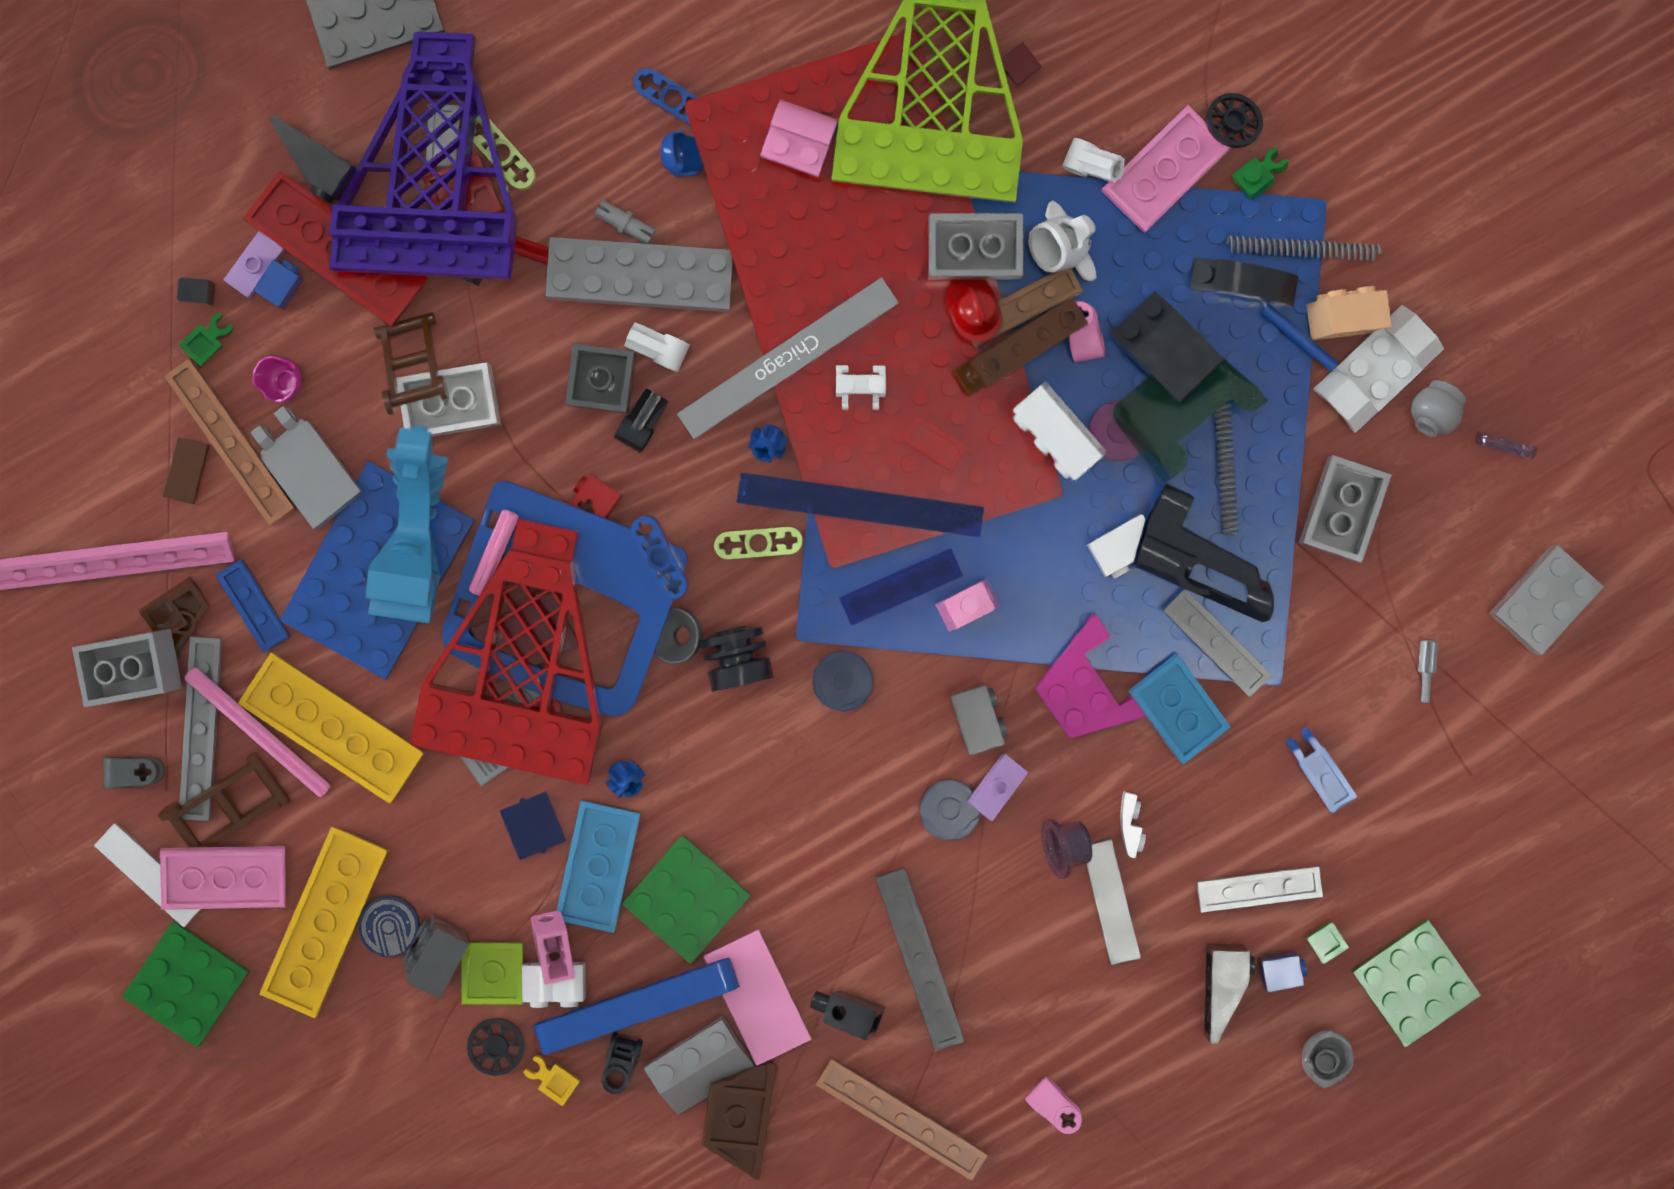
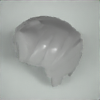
(1327, 1058)

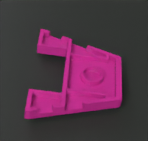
(1076, 690)

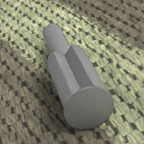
(1427, 666)

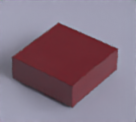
(1020, 64)

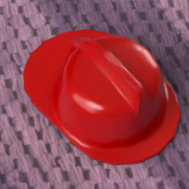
(973, 309)

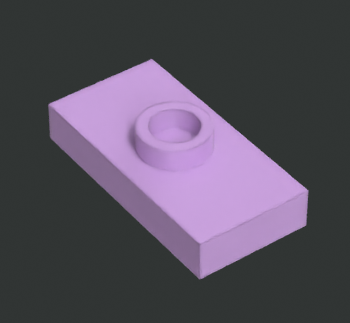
(253, 264)
(997, 787)

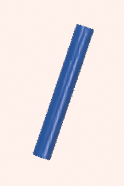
(1300, 337)

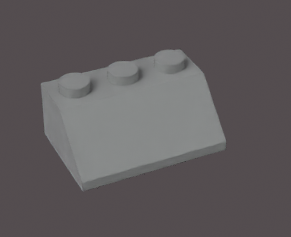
(689, 1067)

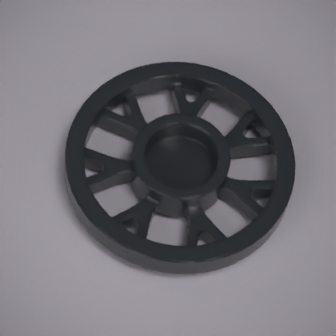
(1234, 120)
(495, 1046)

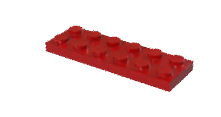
(302, 226)

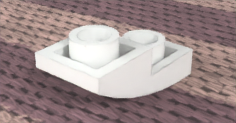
(1131, 834)

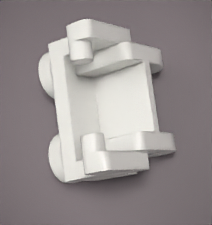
(860, 384)

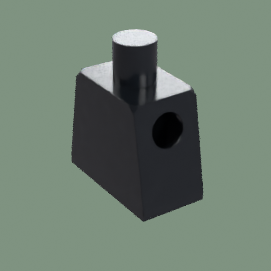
(861, 1015)

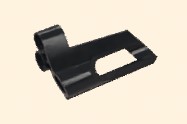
(1173, 551)

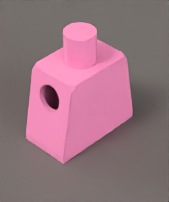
(968, 605)
(550, 937)

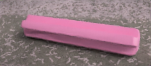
(493, 551)

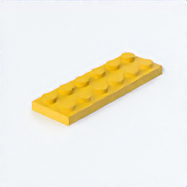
(331, 727)
(324, 922)

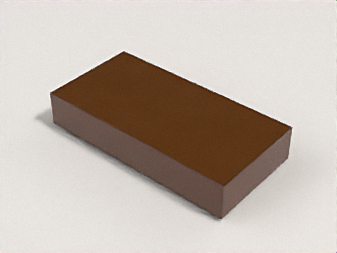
(186, 471)

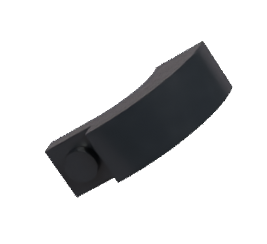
(1244, 280)

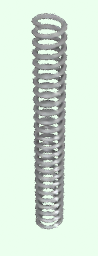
(1300, 246)
(1226, 467)

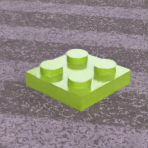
(492, 973)

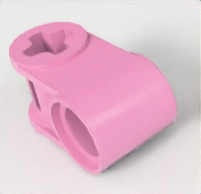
(1088, 341)
(1051, 1102)

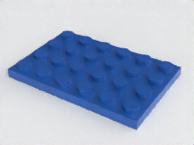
(332, 594)

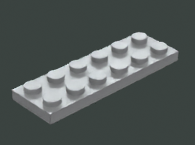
(639, 274)

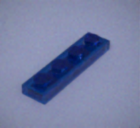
(901, 586)

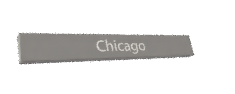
(787, 358)

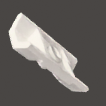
(1379, 368)

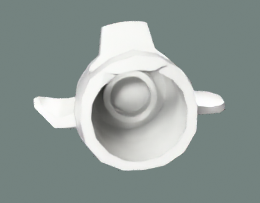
(1063, 242)

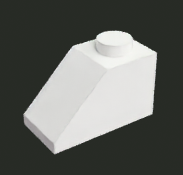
(1117, 547)

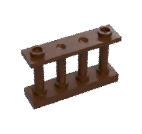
(1020, 347)

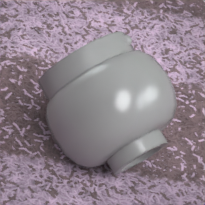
(1438, 409)

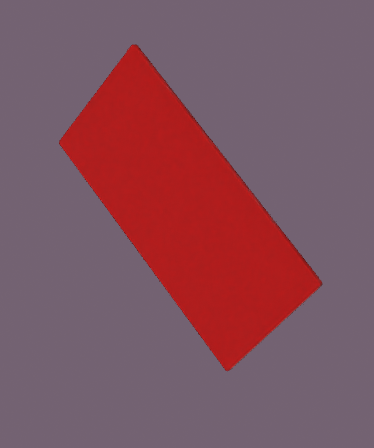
(817, 243)

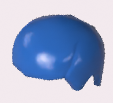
(680, 154)

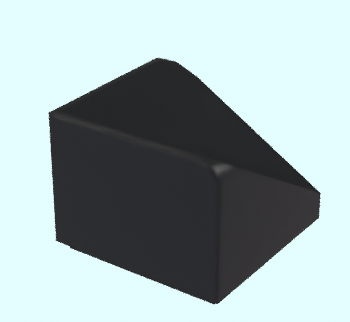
(196, 290)

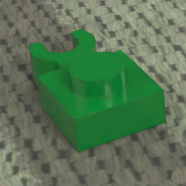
(1258, 176)
(203, 343)

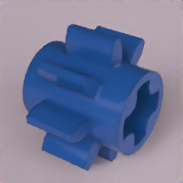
(767, 443)
(625, 778)

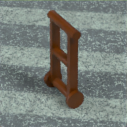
(438, 385)
(174, 810)

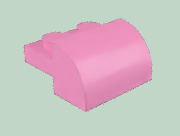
(799, 138)

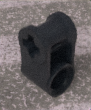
(621, 1060)

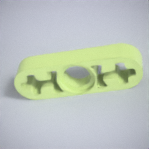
(522, 164)
(736, 552)

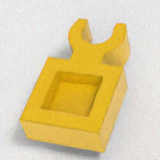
(556, 1082)

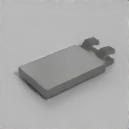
(307, 469)

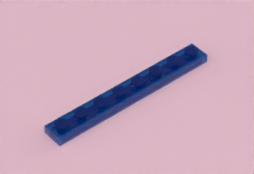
(860, 505)

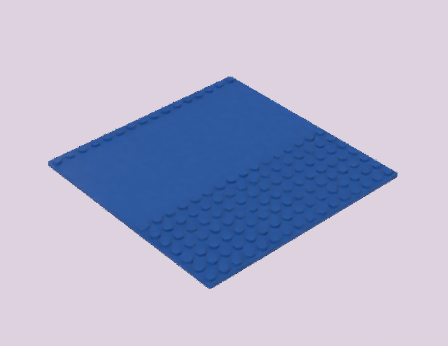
(1040, 553)

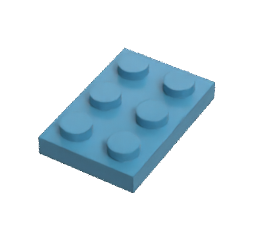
(1179, 709)

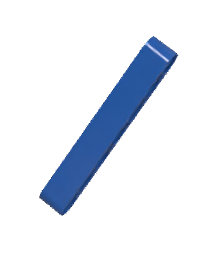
(636, 1006)

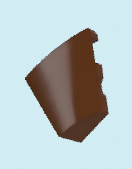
(176, 610)

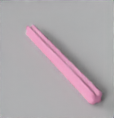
(257, 732)

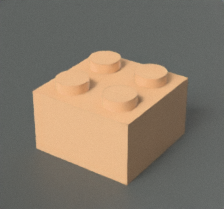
(1348, 313)

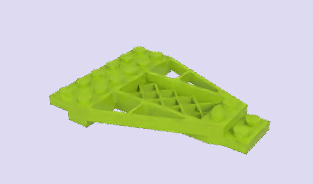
(931, 158)

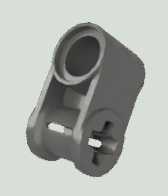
(128, 771)

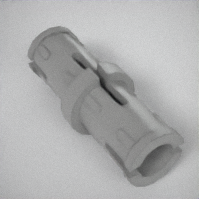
(625, 222)

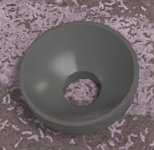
(669, 648)

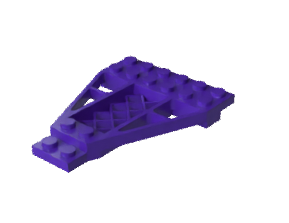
(428, 239)

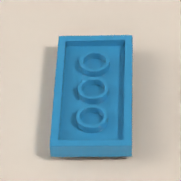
(598, 865)

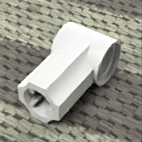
(1088, 159)
(664, 349)

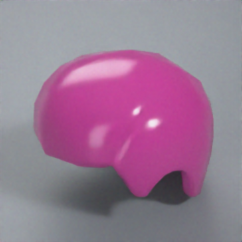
(277, 378)

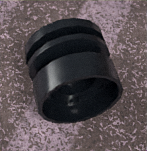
(736, 658)

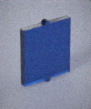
(533, 825)

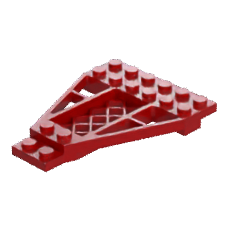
(508, 730)

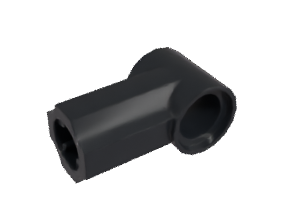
(638, 426)

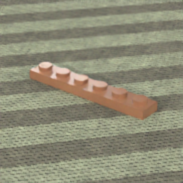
(230, 442)
(901, 1119)

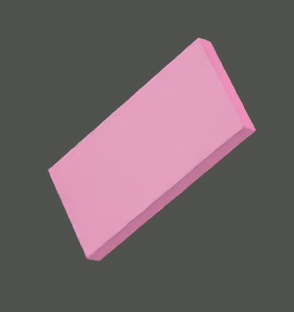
(1165, 169)
(223, 877)
(762, 1002)

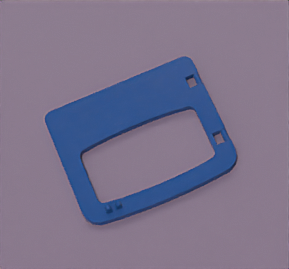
(604, 562)

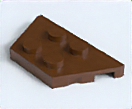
(739, 1117)

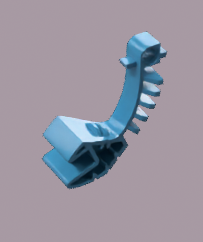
(406, 570)

